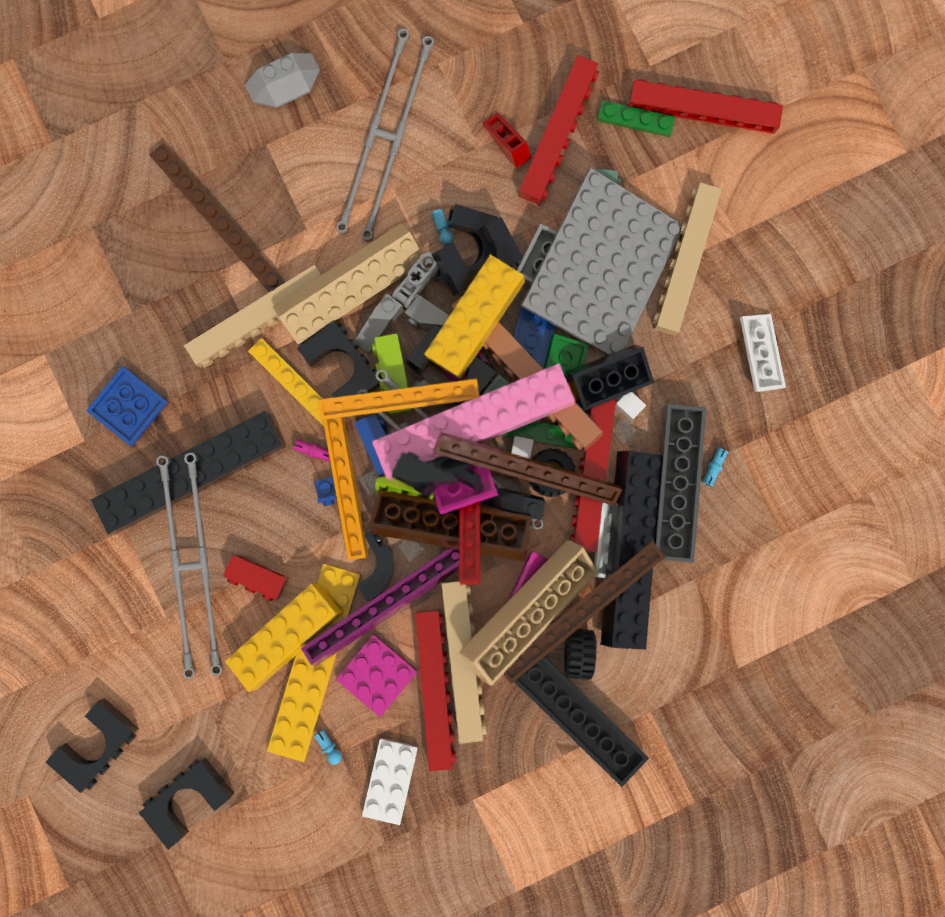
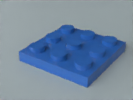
(127, 406)

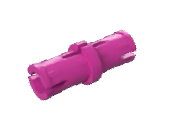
(312, 450)

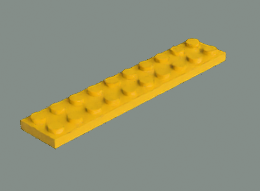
(309, 683)

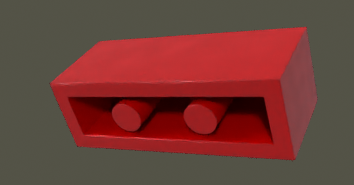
(255, 577)

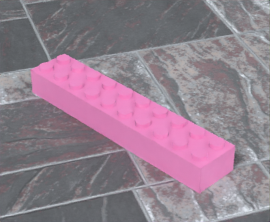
(481, 417)

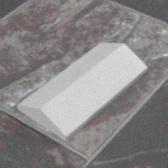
(762, 352)
(601, 556)

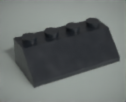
(610, 377)

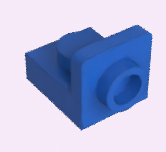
(326, 491)

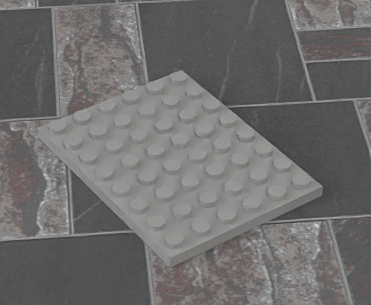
(602, 264)

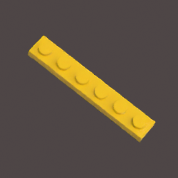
(287, 377)

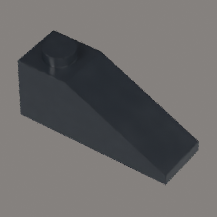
(517, 503)

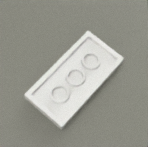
(390, 781)

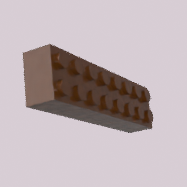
(420, 521)

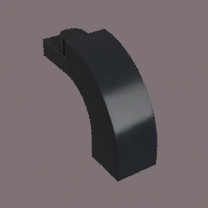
(463, 473)
(384, 568)

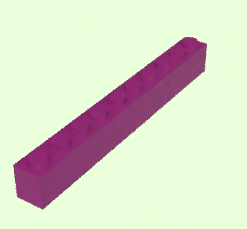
(382, 607)

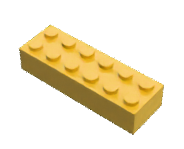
(475, 316)
(283, 637)

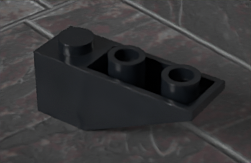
(418, 473)

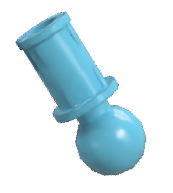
(446, 237)
(334, 755)

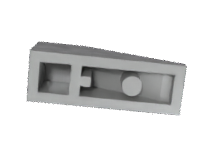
(425, 314)
(378, 322)

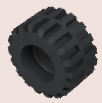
(559, 457)
(580, 654)

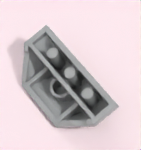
(283, 80)

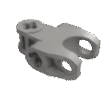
(416, 281)

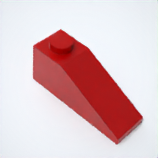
(508, 140)

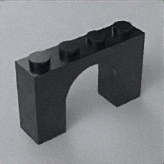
(469, 221)
(458, 274)
(331, 340)
(477, 370)
(117, 732)
(159, 811)

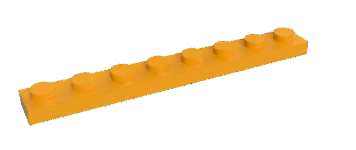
(398, 399)
(345, 488)

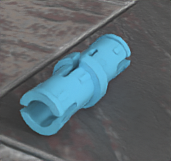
(714, 467)

